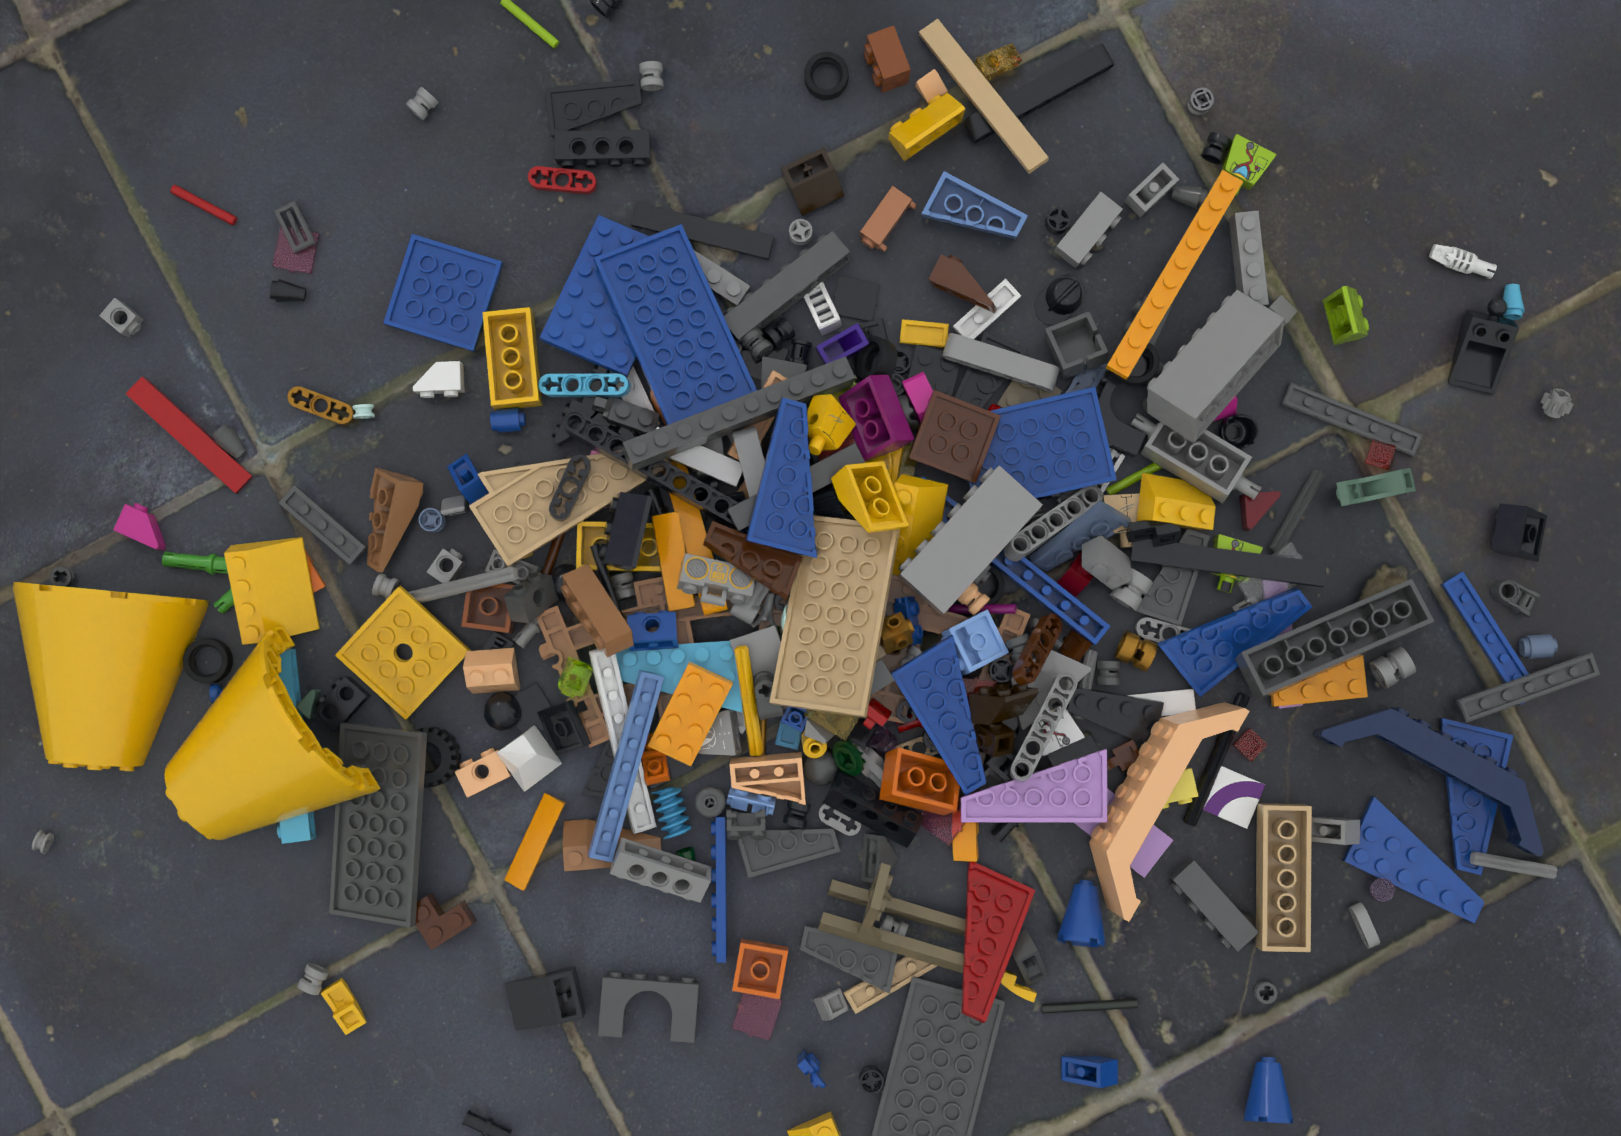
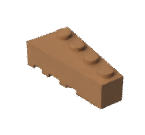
(596, 611)

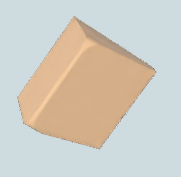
(931, 86)

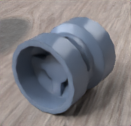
(428, 520)

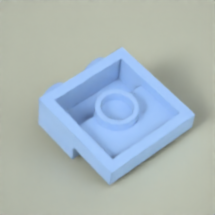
(976, 642)

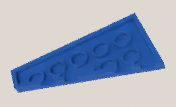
(1210, 650)
(940, 701)

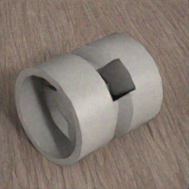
(1131, 592)
(1391, 668)

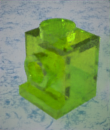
(578, 686)

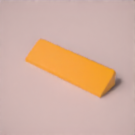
(671, 553)
(535, 841)

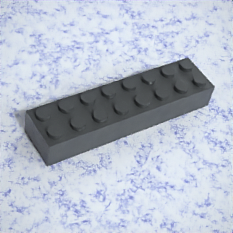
(1334, 639)

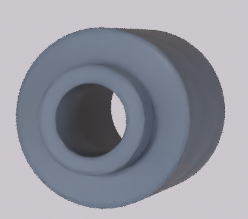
(1537, 646)

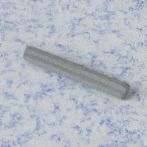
(1513, 865)

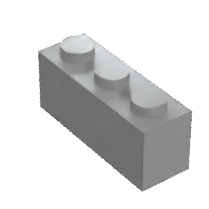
(1089, 230)

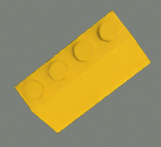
(923, 508)

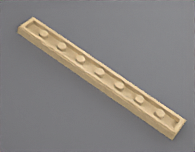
(983, 96)

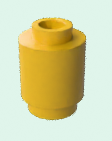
(812, 748)

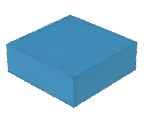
(788, 736)

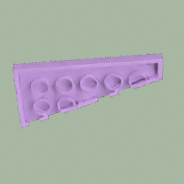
(1056, 794)

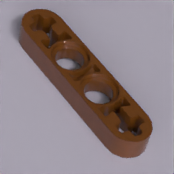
(1020, 673)

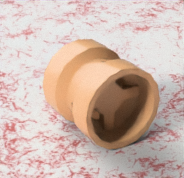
(968, 599)

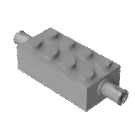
(1206, 464)

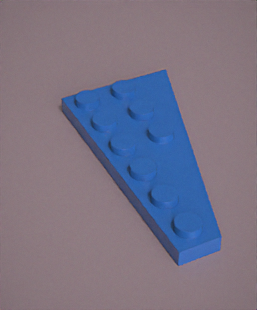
(785, 495)
(1470, 812)
(1395, 853)

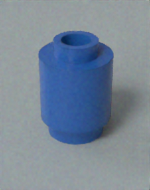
(507, 420)

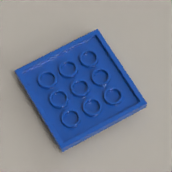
(443, 292)

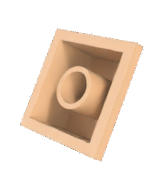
(491, 671)

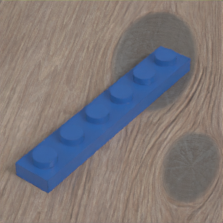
(1483, 628)
(719, 899)

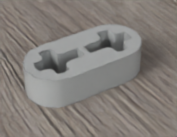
(837, 824)
(1364, 925)

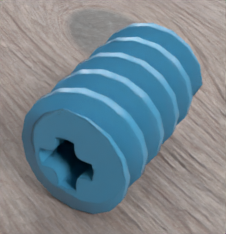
(672, 811)

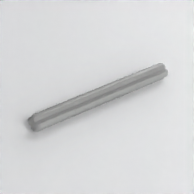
(465, 584)

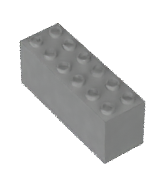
(1214, 365)
(969, 539)

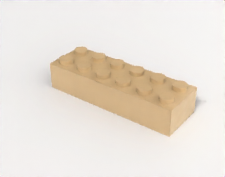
(1283, 877)

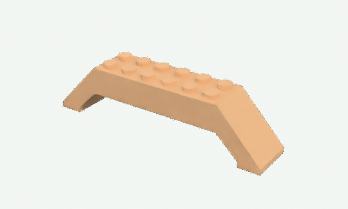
(1145, 794)

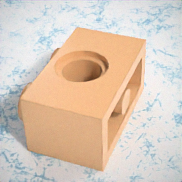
(472, 781)

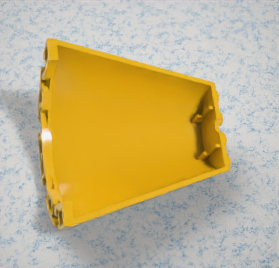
(102, 668)
(256, 757)

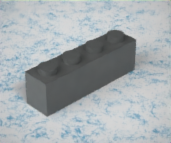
(1213, 904)

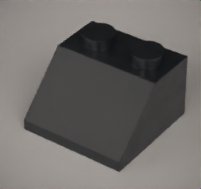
(1518, 532)

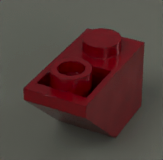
(1075, 577)

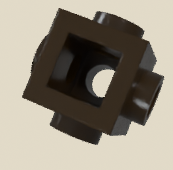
(995, 739)

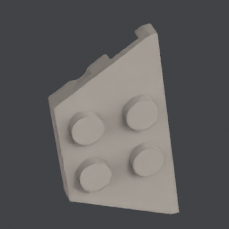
(1052, 668)

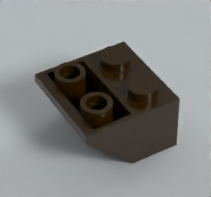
(812, 181)
(1000, 702)

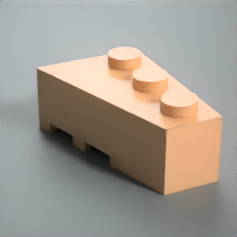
(770, 775)

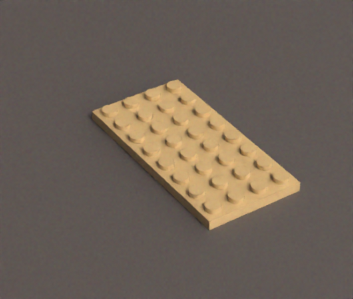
(835, 620)

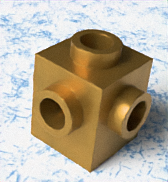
(896, 633)

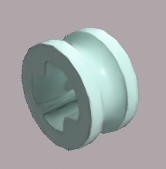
(363, 411)

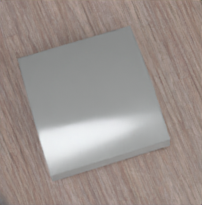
(762, 647)

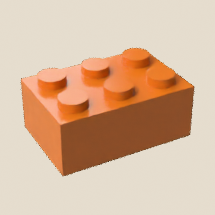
(919, 782)

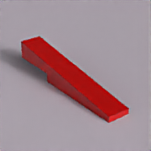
(189, 434)

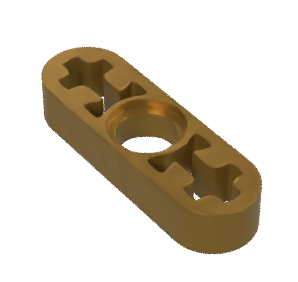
(308, 394)

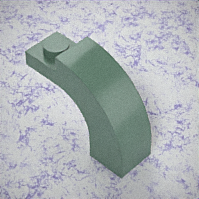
(1375, 487)

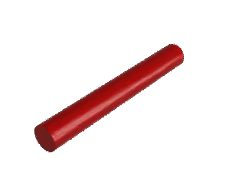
(204, 205)

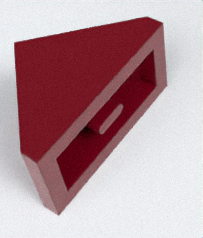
(1254, 509)

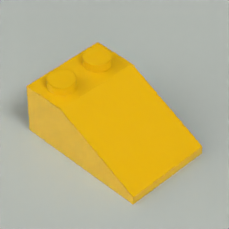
(870, 496)

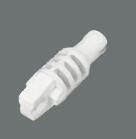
(1461, 260)

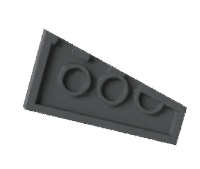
(1172, 587)
(786, 848)
(855, 958)

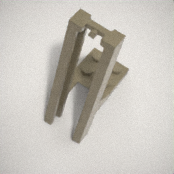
(879, 900)

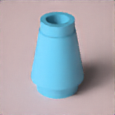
(1514, 301)

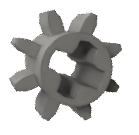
(1557, 403)

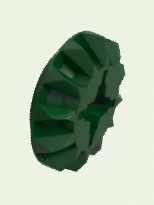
(841, 753)

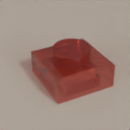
(1380, 454)
(1249, 744)

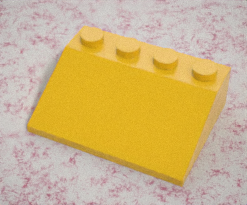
(271, 588)

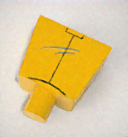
(827, 424)

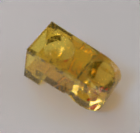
(998, 61)

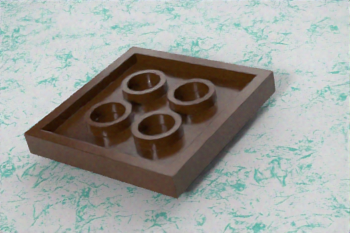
(954, 436)

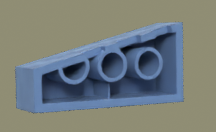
(971, 208)

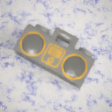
(714, 577)

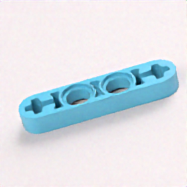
(584, 385)

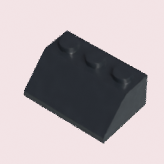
(625, 530)

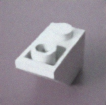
(442, 378)

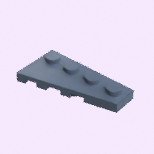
(1097, 521)

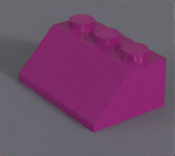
(878, 417)

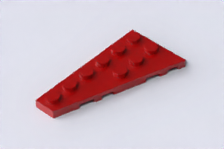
(992, 925)

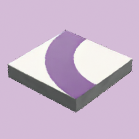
(1234, 797)

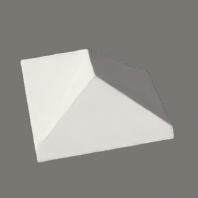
(529, 758)

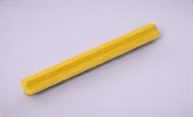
(748, 700)

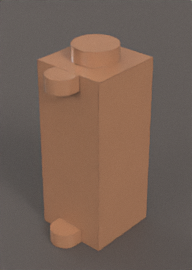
(885, 219)

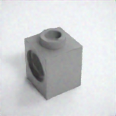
(113, 313)
(437, 570)

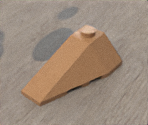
(395, 503)
(577, 840)

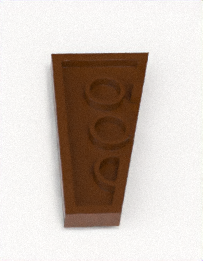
(765, 564)

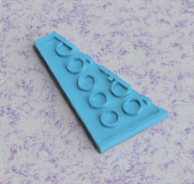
(672, 663)

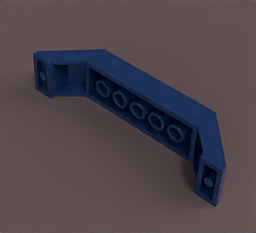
(1450, 759)

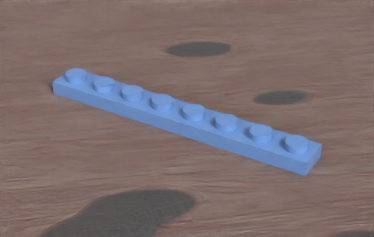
(625, 766)

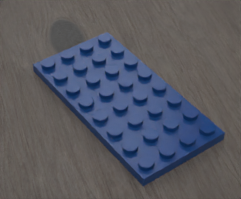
(674, 324)

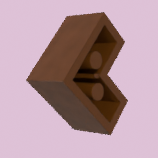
(440, 926)

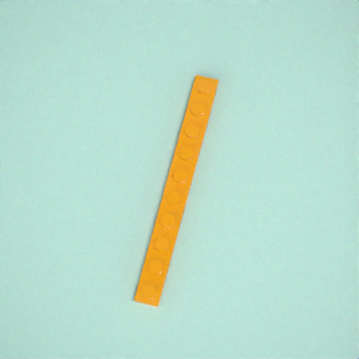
(1174, 275)

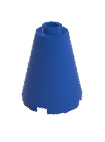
(1083, 917)
(1268, 1094)

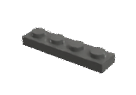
(322, 525)

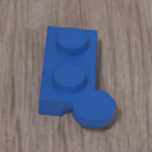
(810, 1064)

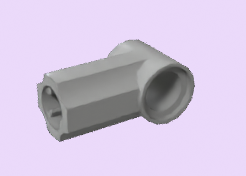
(749, 611)

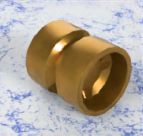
(1128, 647)

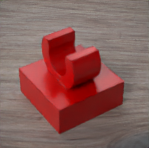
(876, 713)

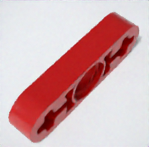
(544, 184)

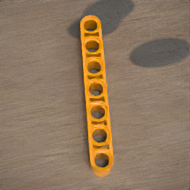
(693, 532)

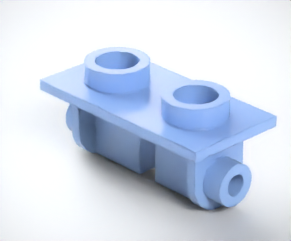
(740, 799)

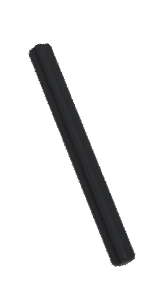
(1212, 768)

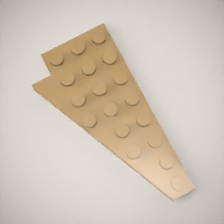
(520, 496)

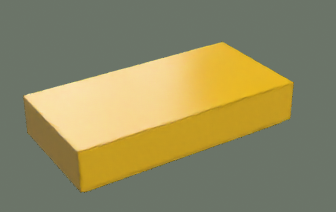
(923, 333)

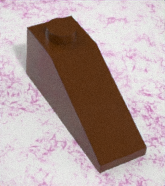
(953, 278)

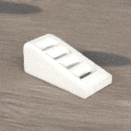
(827, 325)

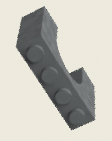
(680, 993)

